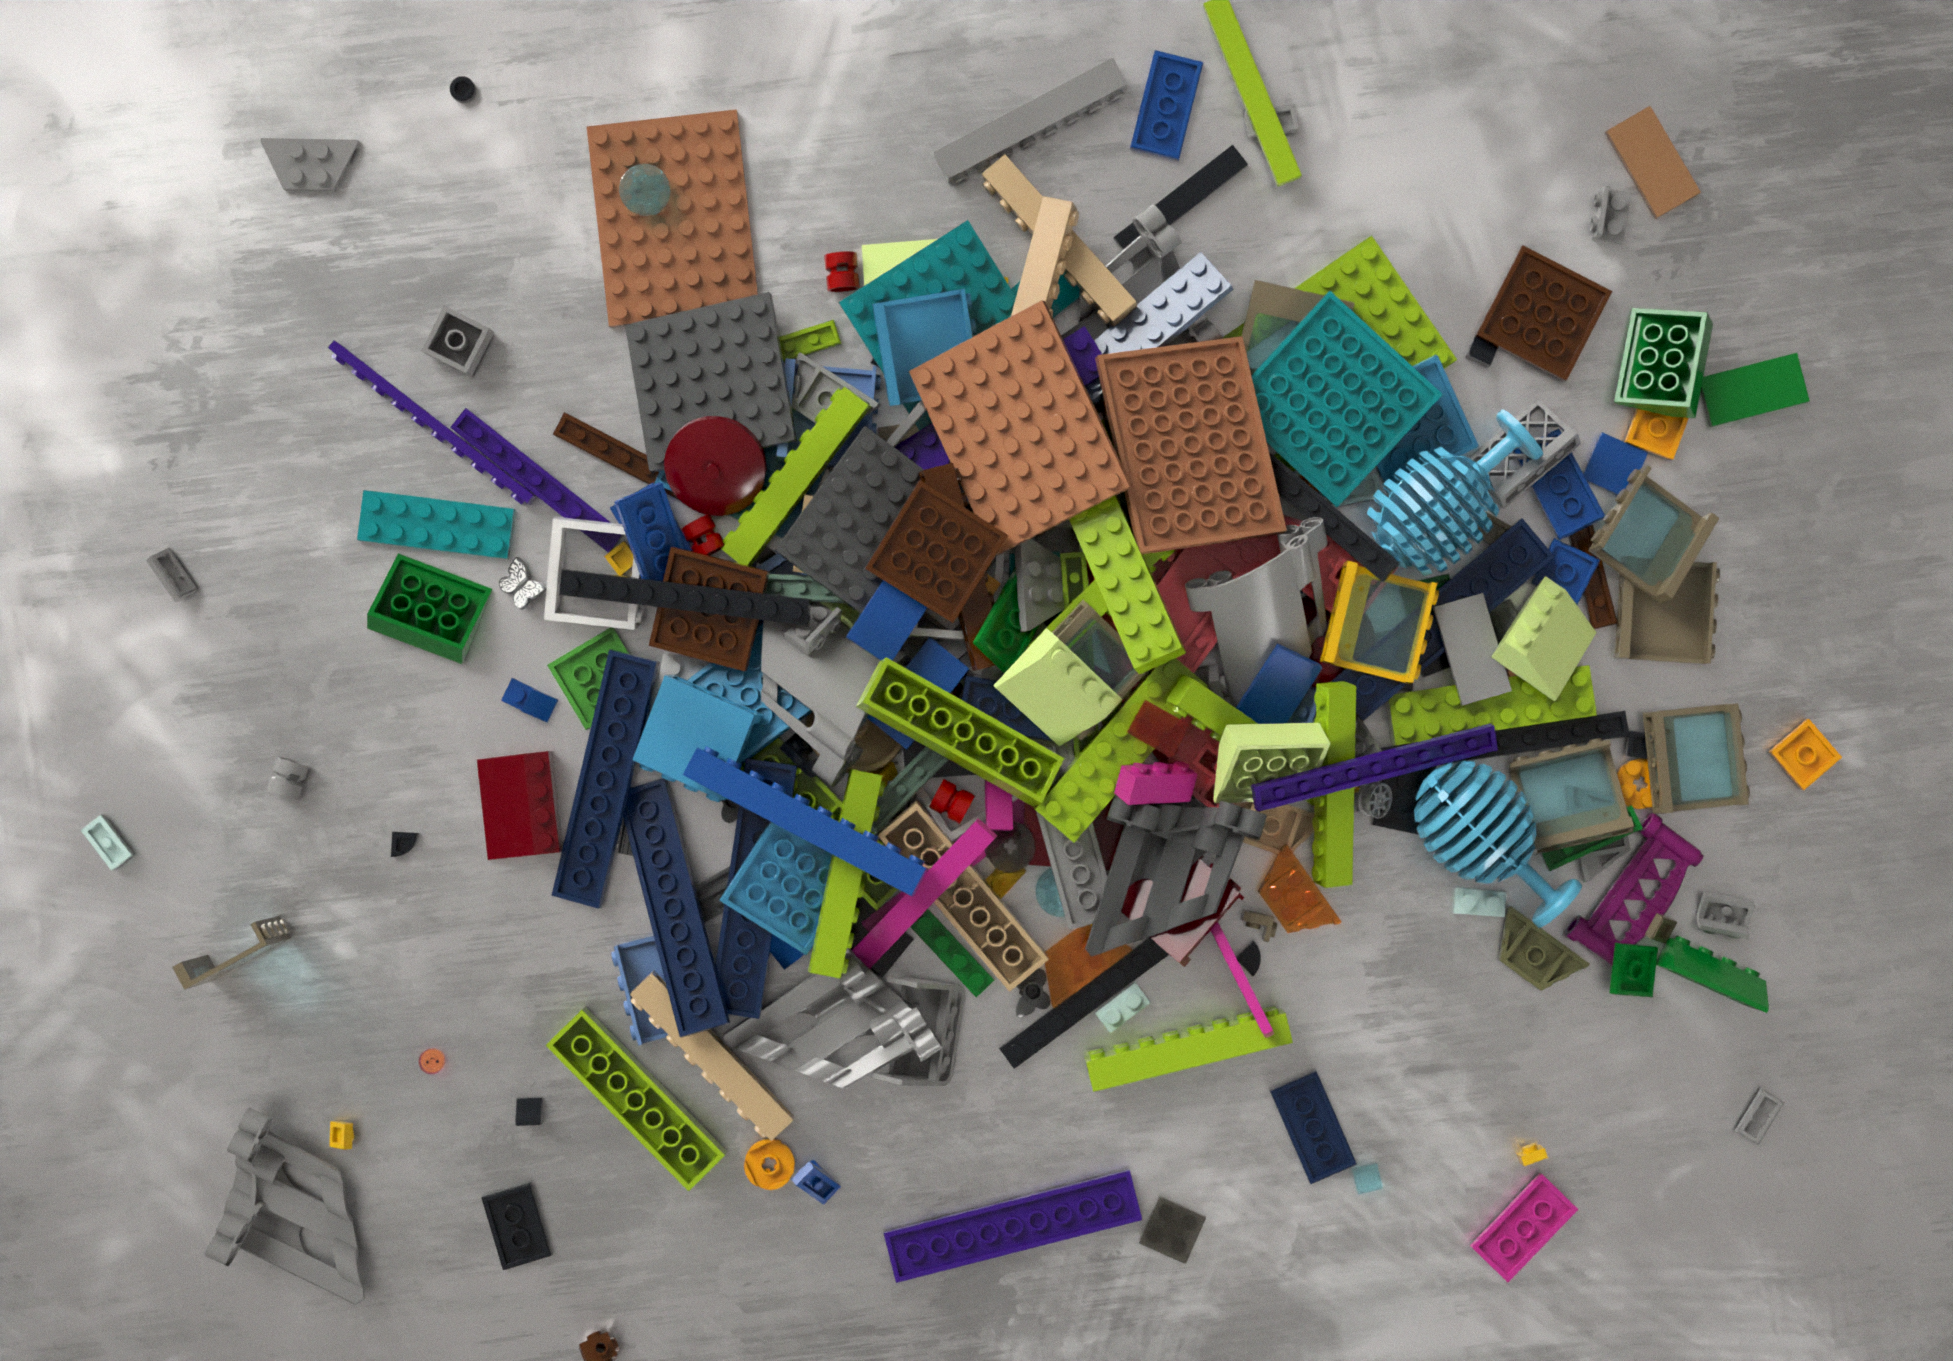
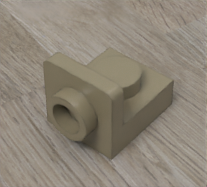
(1256, 919)

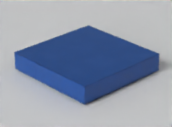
(1612, 463)
(1568, 569)

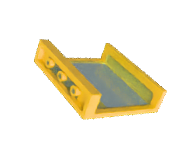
(1379, 624)

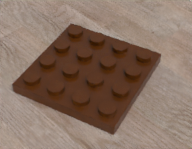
(1543, 313)
(936, 551)
(707, 635)

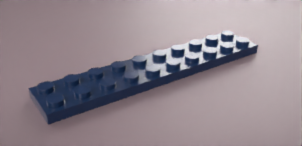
(1494, 572)
(605, 778)
(674, 909)
(742, 943)

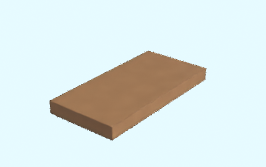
(1652, 162)

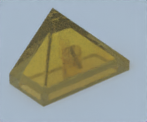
(1003, 881)

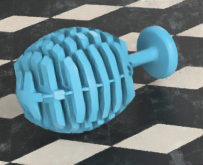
(1443, 502)
(1485, 831)

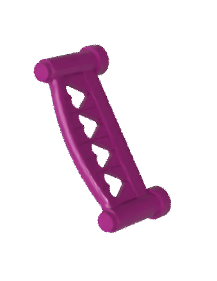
(1659, 844)

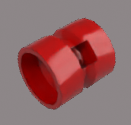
(842, 280)
(703, 528)
(951, 801)

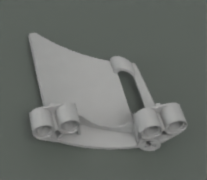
(1152, 264)
(1264, 606)
(827, 684)

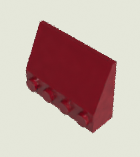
(520, 805)

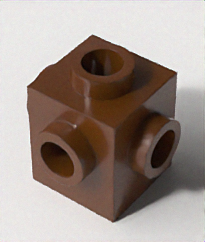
(599, 1341)

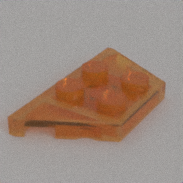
(1294, 895)
(1072, 966)

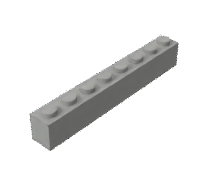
(1031, 121)

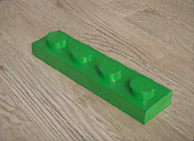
(1560, 857)
(952, 953)

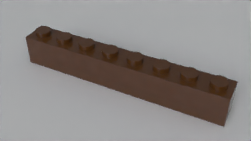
(971, 618)

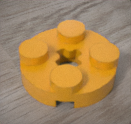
(1626, 774)
(765, 1177)

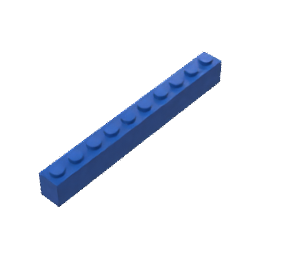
(806, 822)

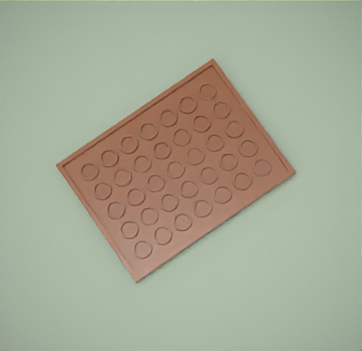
(699, 242)
(1020, 426)
(1190, 444)

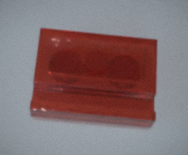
(1158, 728)

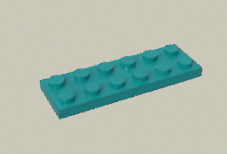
(436, 524)

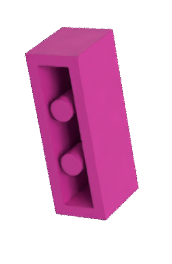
(1155, 783)

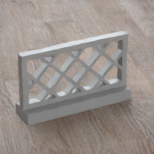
(1532, 470)

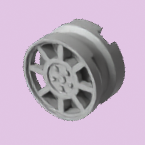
(1373, 798)

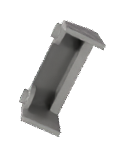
(943, 1010)

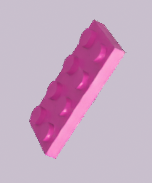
(1524, 1227)

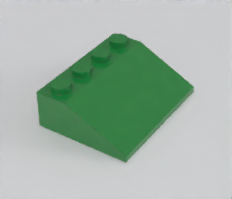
(1664, 361)
(428, 608)
(1714, 974)

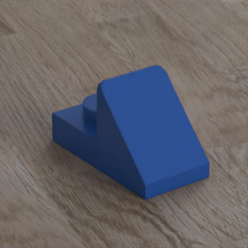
(529, 700)
(816, 1182)

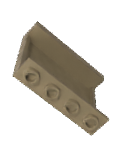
(1671, 630)

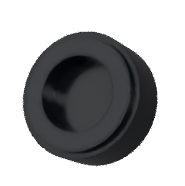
(462, 89)

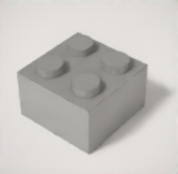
(457, 341)

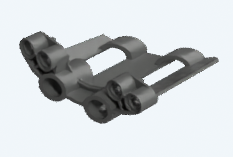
(1162, 846)

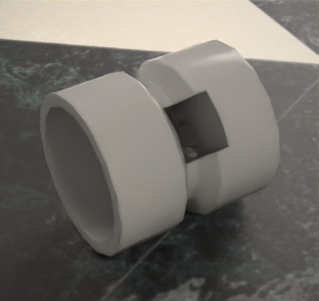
(283, 786)

